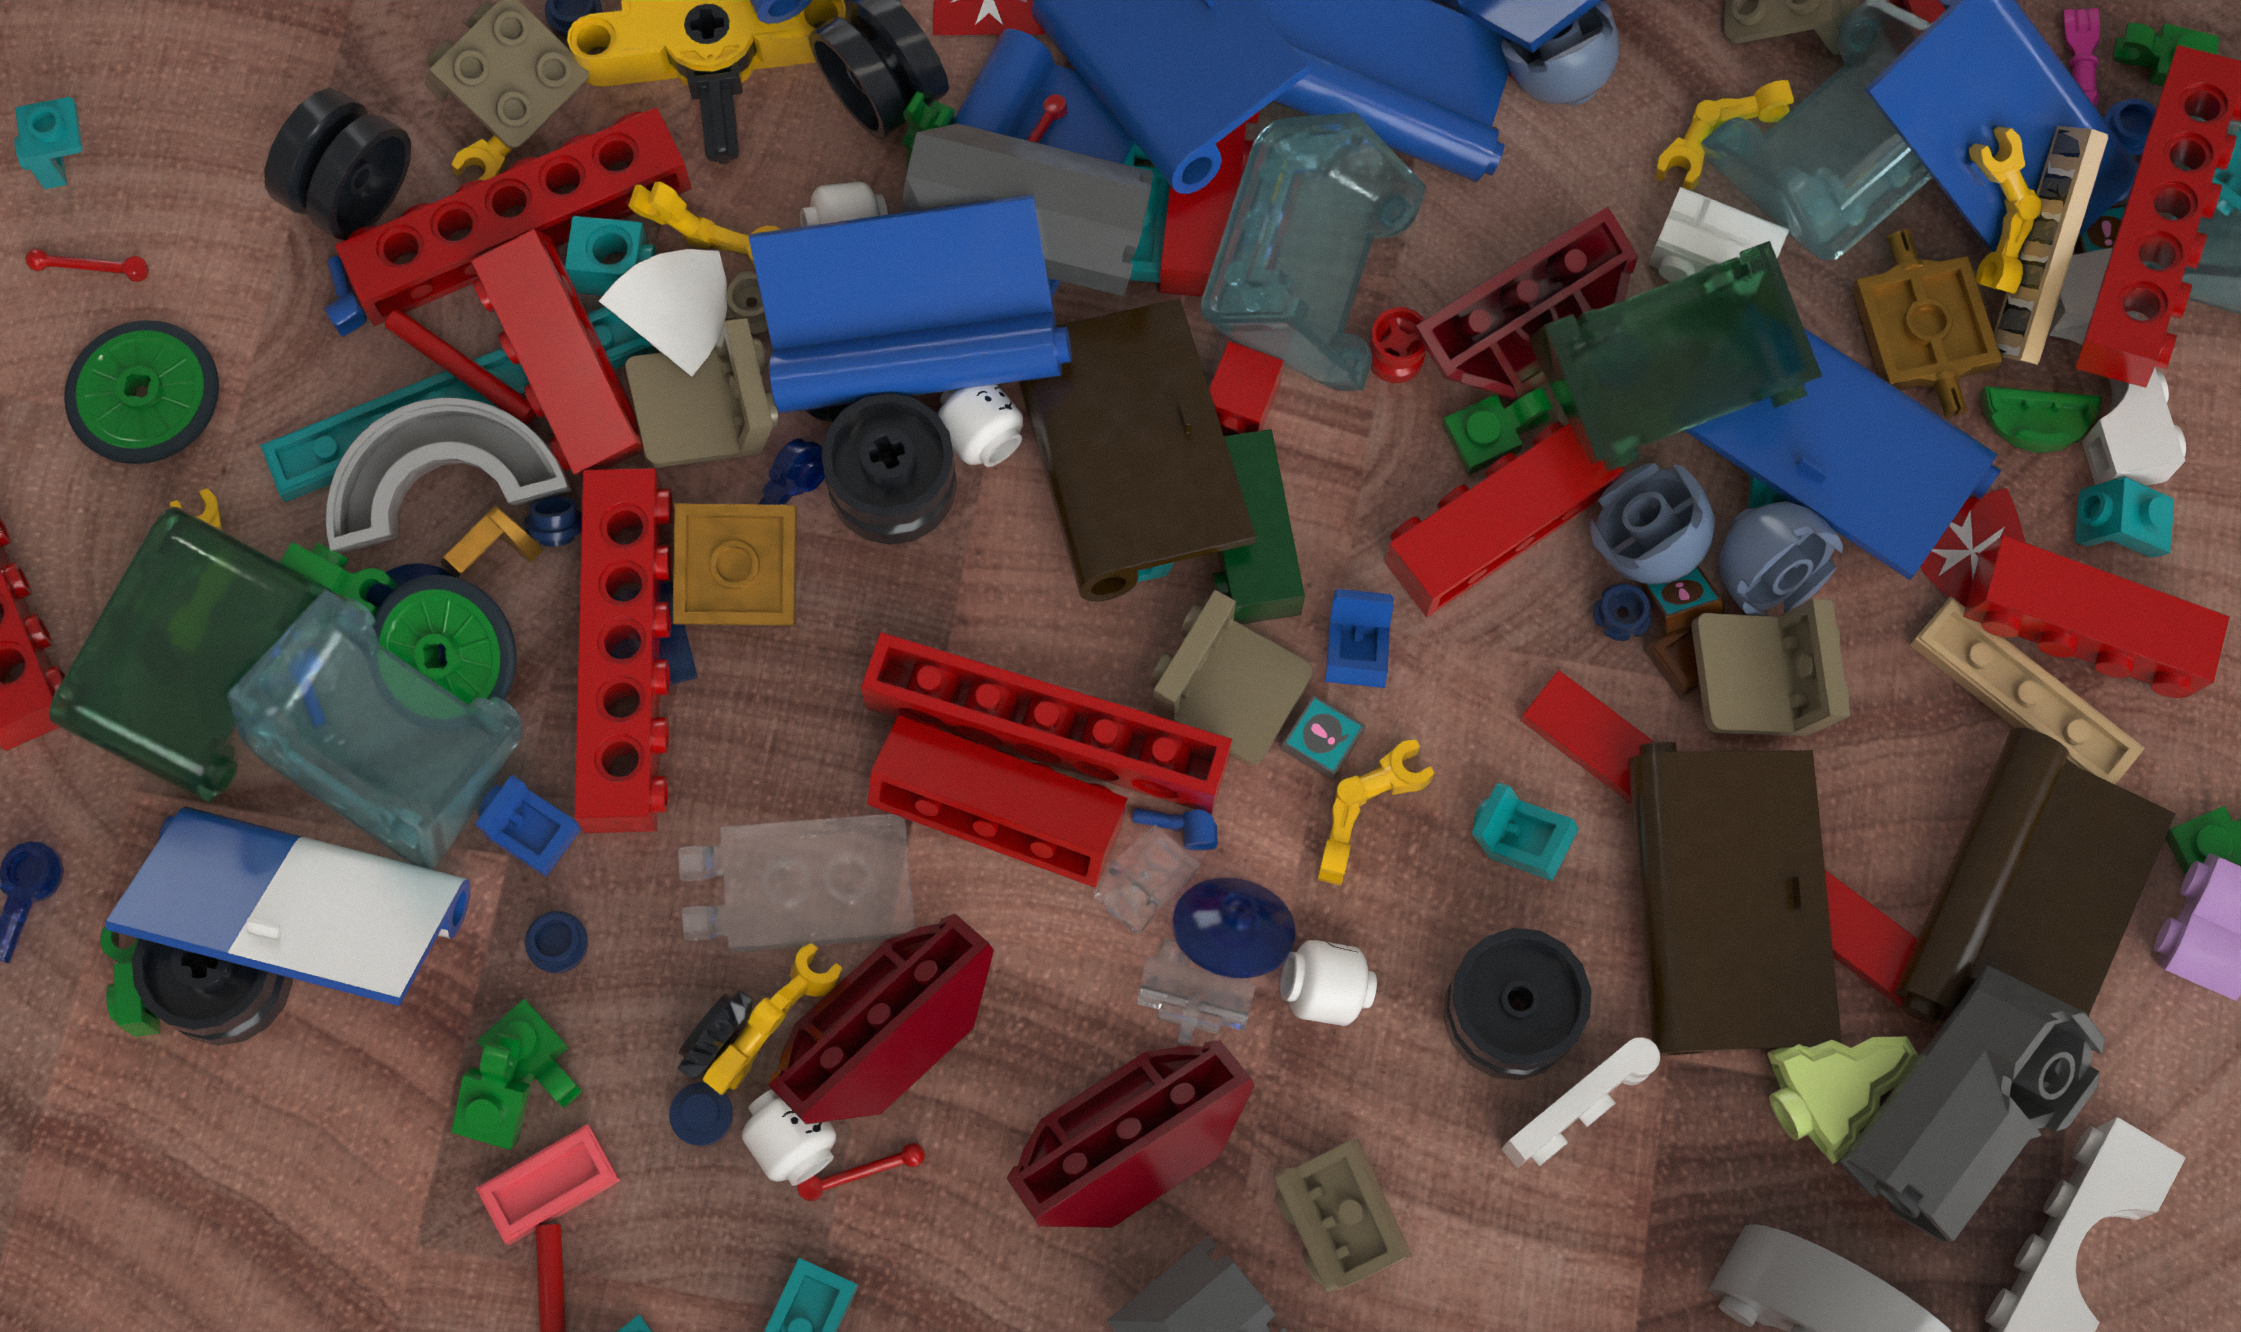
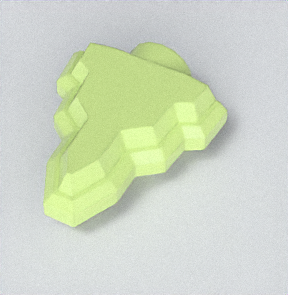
(1836, 1088)

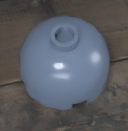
(1571, 63)
(1654, 524)
(1776, 556)

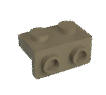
(1341, 1217)

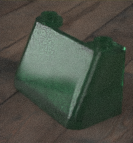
(1677, 356)
(172, 648)

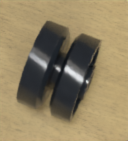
(878, 63)
(337, 163)
(889, 468)
(1540, 974)
(207, 1002)

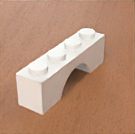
(2138, 431)
(2116, 1176)

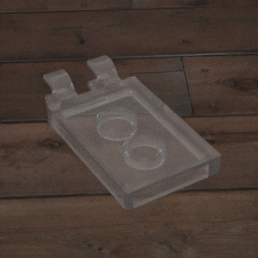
(803, 883)

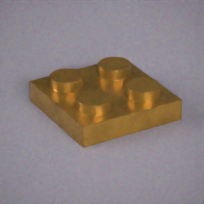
(735, 564)

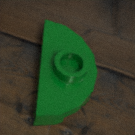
(2039, 418)

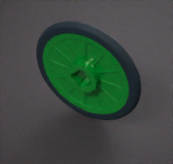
(134, 429)
(462, 619)

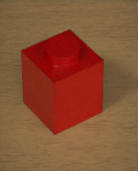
(1244, 388)

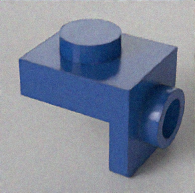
(1359, 638)
(526, 825)

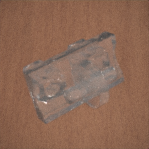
(1193, 995)

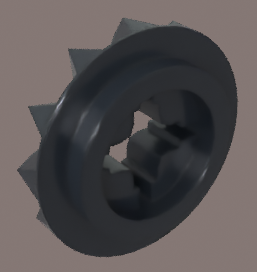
(714, 1033)

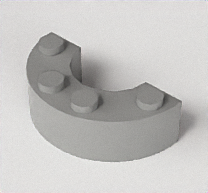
(420, 438)
(1810, 1289)

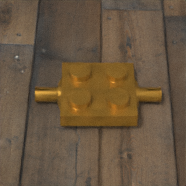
(1926, 323)

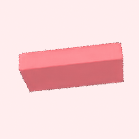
(547, 1184)

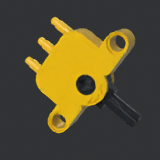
(670, 42)

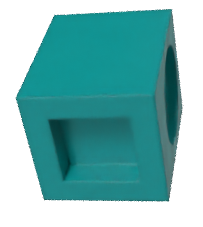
(595, 239)

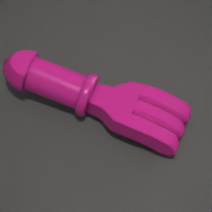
(2081, 40)

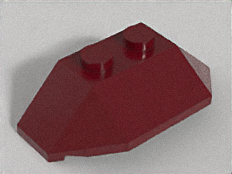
(1487, 330)
(884, 1023)
(1131, 1136)

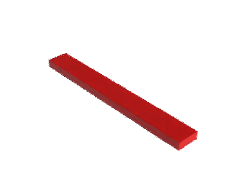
(1603, 743)

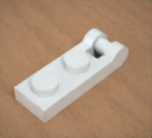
(1584, 1101)

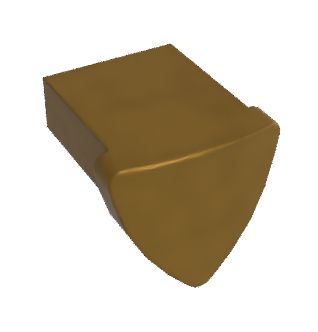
(483, 535)

